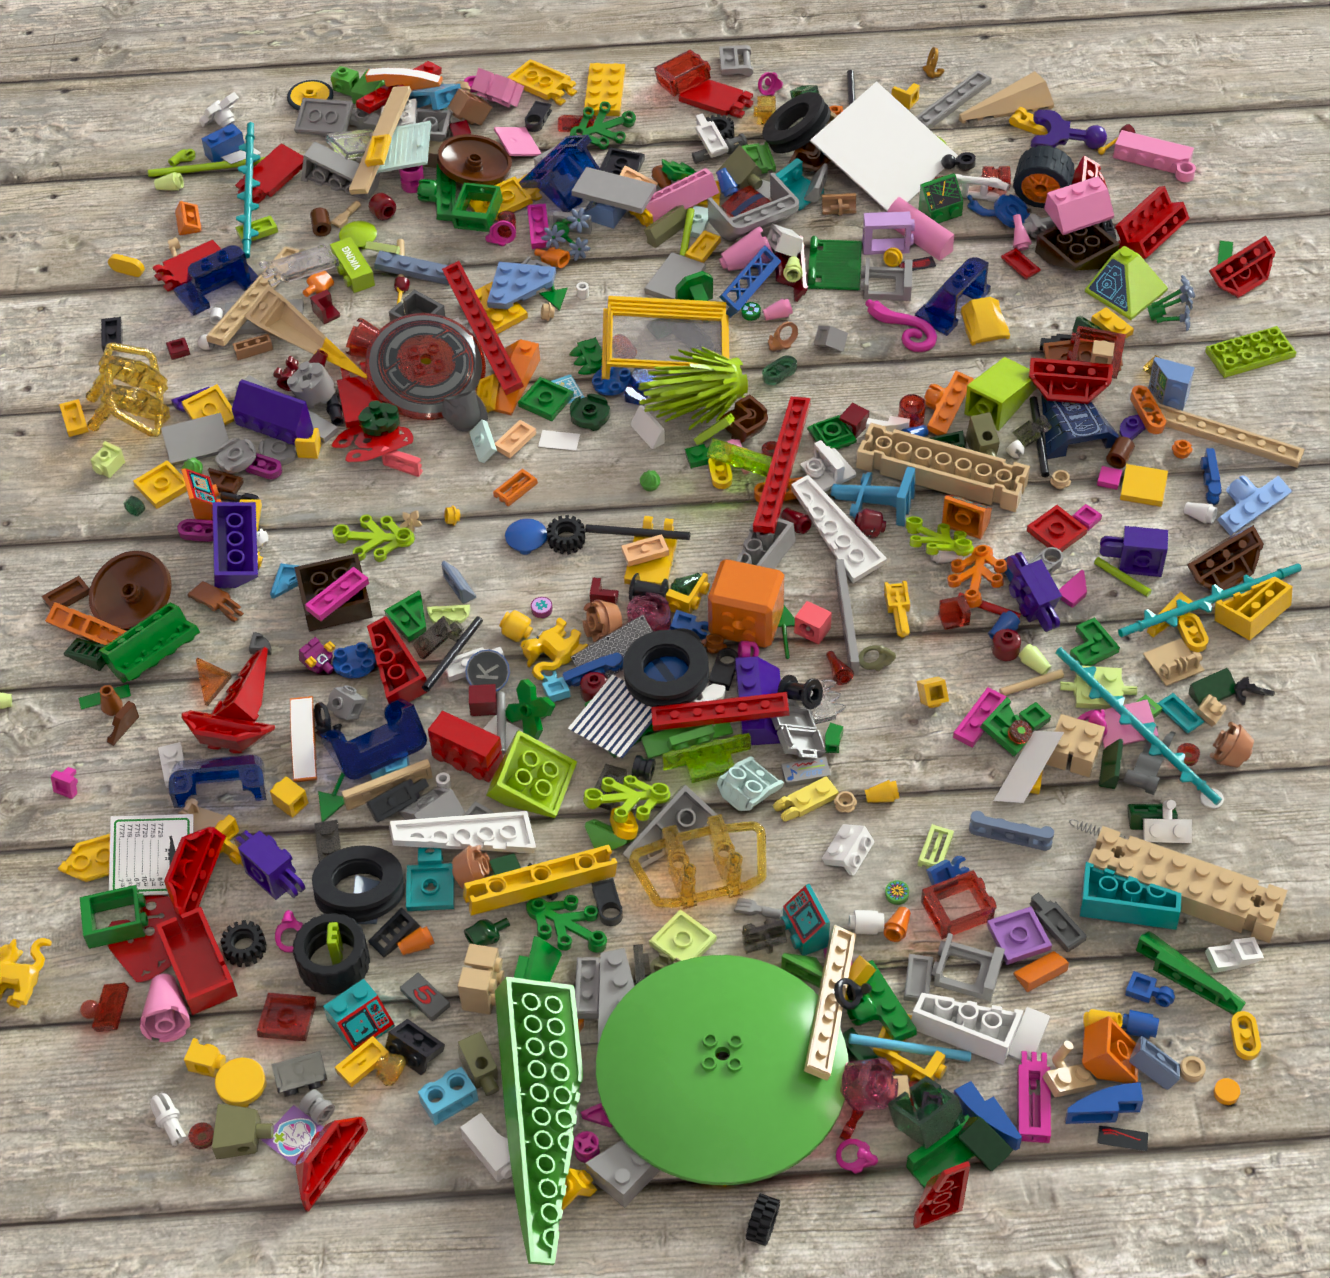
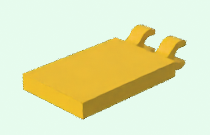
(543, 81)
(513, 197)
(656, 569)

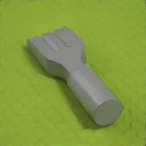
(750, 907)

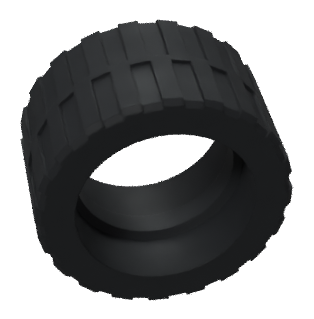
(337, 977)

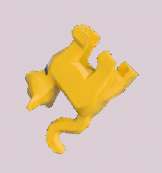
(553, 645)
(20, 976)

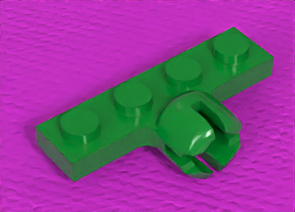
(439, 191)
(883, 1006)

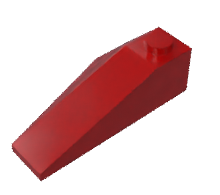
(246, 692)
(942, 1195)

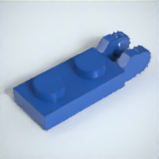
(1211, 476)
(603, 664)

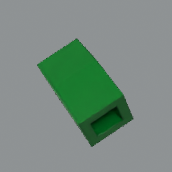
(833, 737)

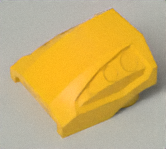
(984, 320)

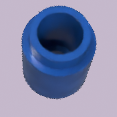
(1140, 1024)

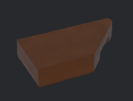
(225, 482)
(123, 721)

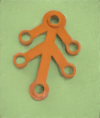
(981, 555)

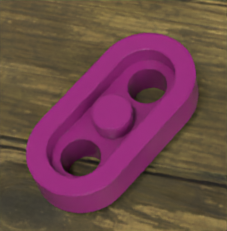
(265, 467)
(196, 530)

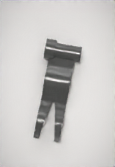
(1147, 768)

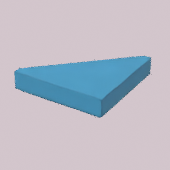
(284, 580)

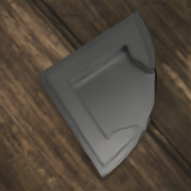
(258, 642)

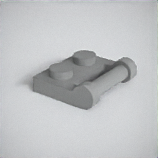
(729, 60)

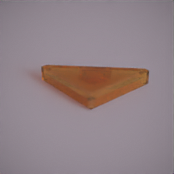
(211, 679)

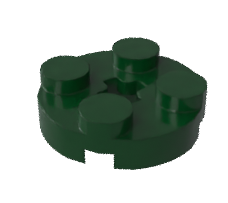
(387, 418)
(590, 420)

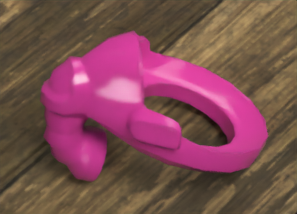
(773, 81)
(494, 237)
(1096, 717)
(288, 921)
(864, 1155)

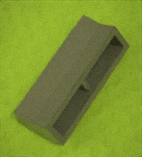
(666, 226)

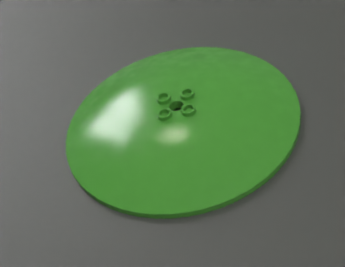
(707, 1114)

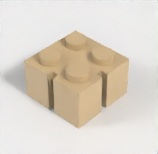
(1079, 739)
(479, 983)

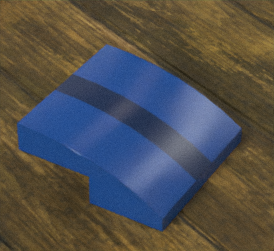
(666, 669)

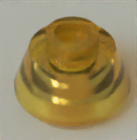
(389, 1068)

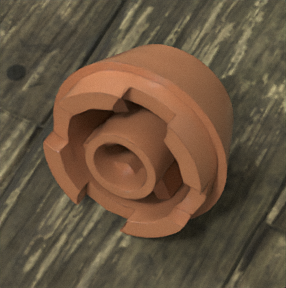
(601, 619)
(1233, 746)
(470, 865)

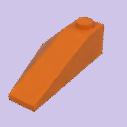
(525, 358)

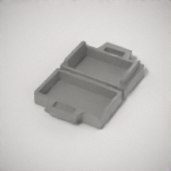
(799, 733)

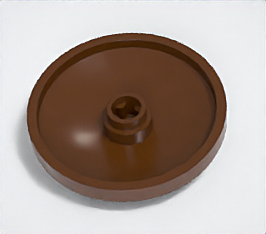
(474, 160)
(129, 589)

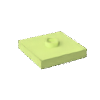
(682, 938)

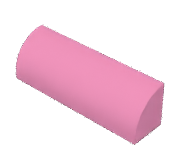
(684, 192)
(927, 233)

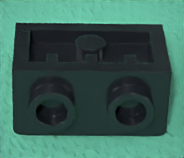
(414, 1044)

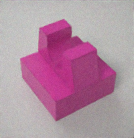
(64, 782)

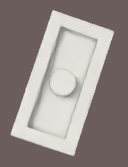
(169, 756)

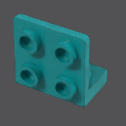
(795, 182)

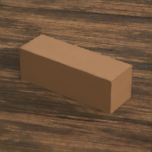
(252, 346)

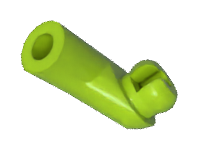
(184, 155)

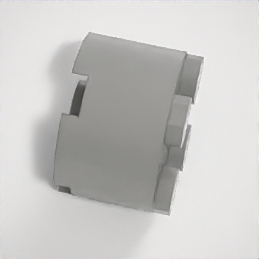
(311, 384)

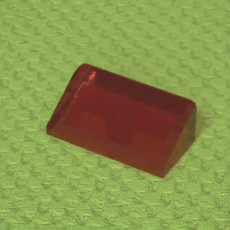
(567, 122)

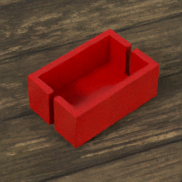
(465, 746)

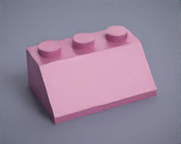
(1079, 205)

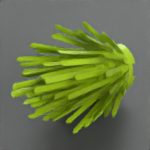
(711, 383)

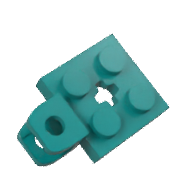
(430, 870)

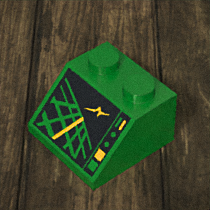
(941, 198)

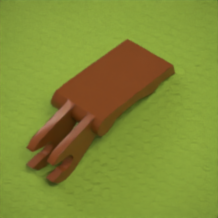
(215, 599)

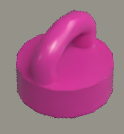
(744, 649)

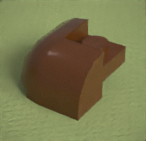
(811, 157)
(749, 418)

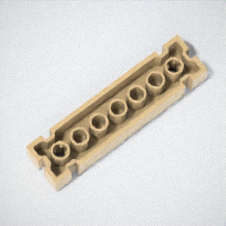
(943, 466)
(1206, 889)

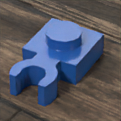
(688, 621)
(946, 870)

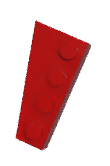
(397, 667)

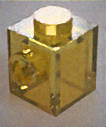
(765, 108)

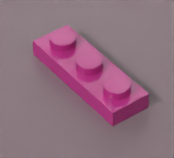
(537, 222)
(337, 594)
(969, 729)

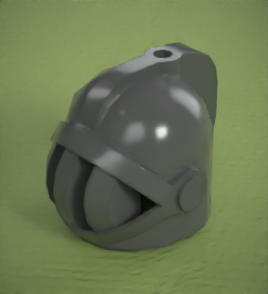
(464, 410)

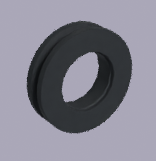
(807, 105)
(662, 644)
(354, 861)

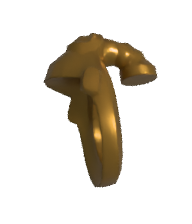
(931, 64)

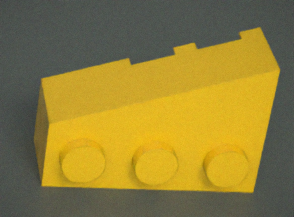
(1255, 609)

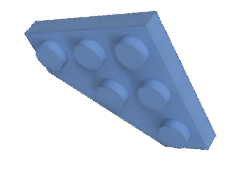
(518, 282)

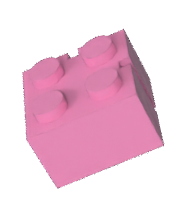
(497, 88)

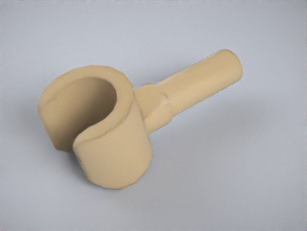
(173, 246)

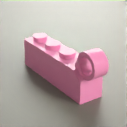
(1156, 154)

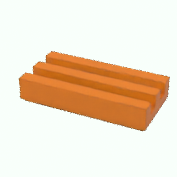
(517, 489)

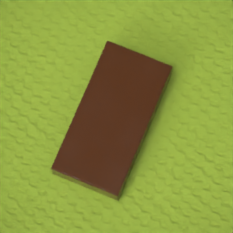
(67, 593)

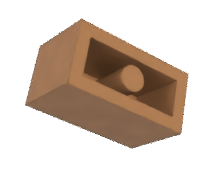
(469, 107)

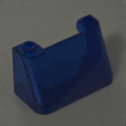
(380, 746)
(188, 773)

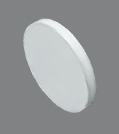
(1208, 803)

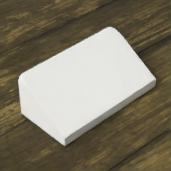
(648, 428)

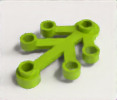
(400, 538)
(938, 540)
(654, 794)

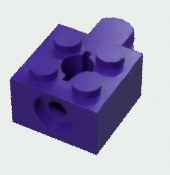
(1139, 550)

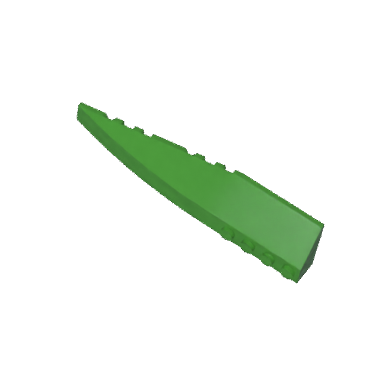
(540, 1101)

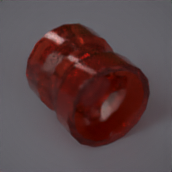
(504, 230)

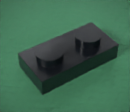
(111, 331)

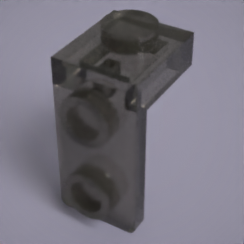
(436, 635)

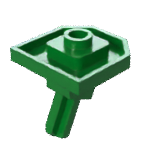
(695, 287)

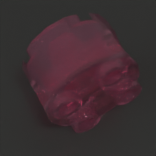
(653, 608)
(869, 1084)

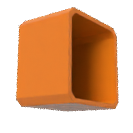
(746, 602)

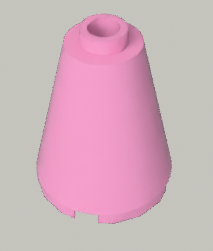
(744, 250)
(164, 1010)

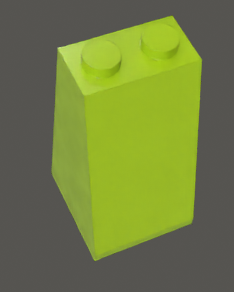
(999, 391)

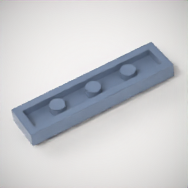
(410, 267)

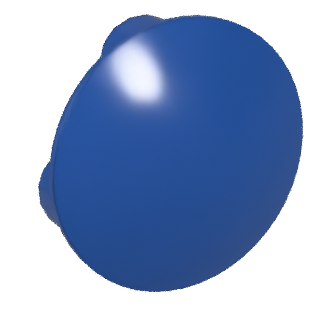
(615, 385)
(526, 535)
(354, 660)

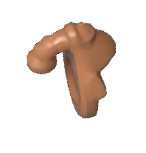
(776, 343)

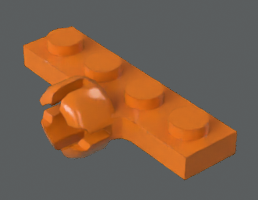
(946, 402)

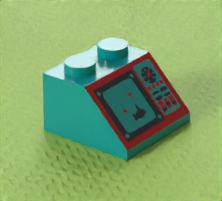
(806, 921)
(358, 1015)

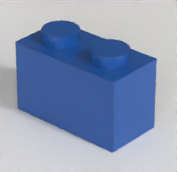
(222, 143)

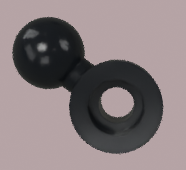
(964, 161)

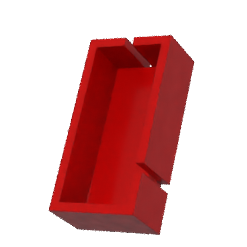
(197, 961)

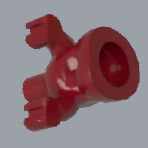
(287, 372)

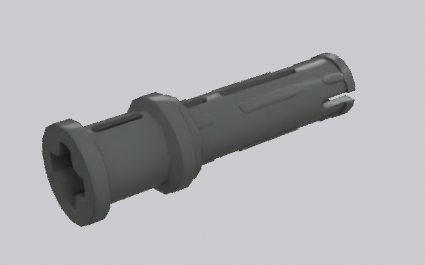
(741, 139)

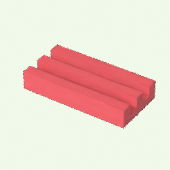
(402, 462)

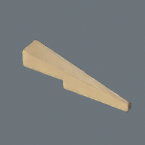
(1028, 92)

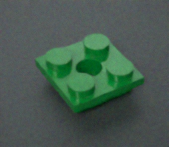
(841, 434)

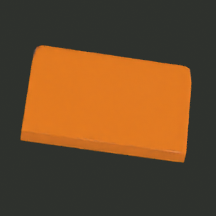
(187, 218)
(1041, 971)

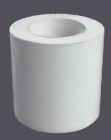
(582, 290)
(216, 315)
(443, 780)

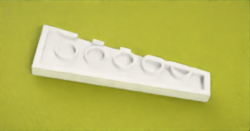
(838, 530)
(492, 831)

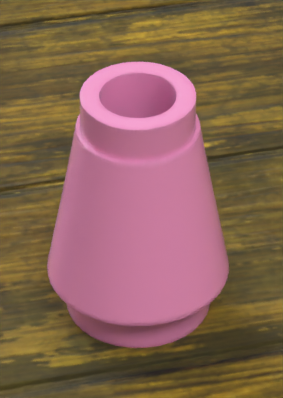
(778, 310)

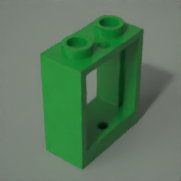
(475, 220)
(111, 900)

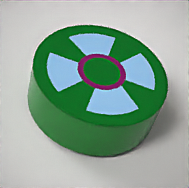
(751, 311)

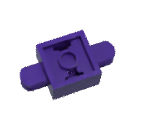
(1034, 591)
(268, 864)

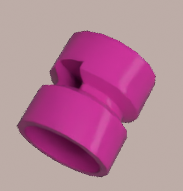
(410, 177)

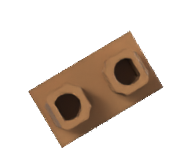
(838, 204)

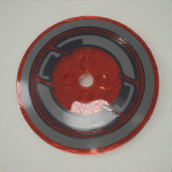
(419, 389)

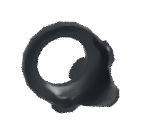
(1244, 685)
(323, 725)
(854, 993)

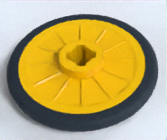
(309, 89)

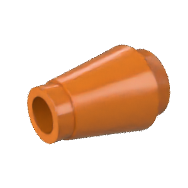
(897, 925)
(416, 941)

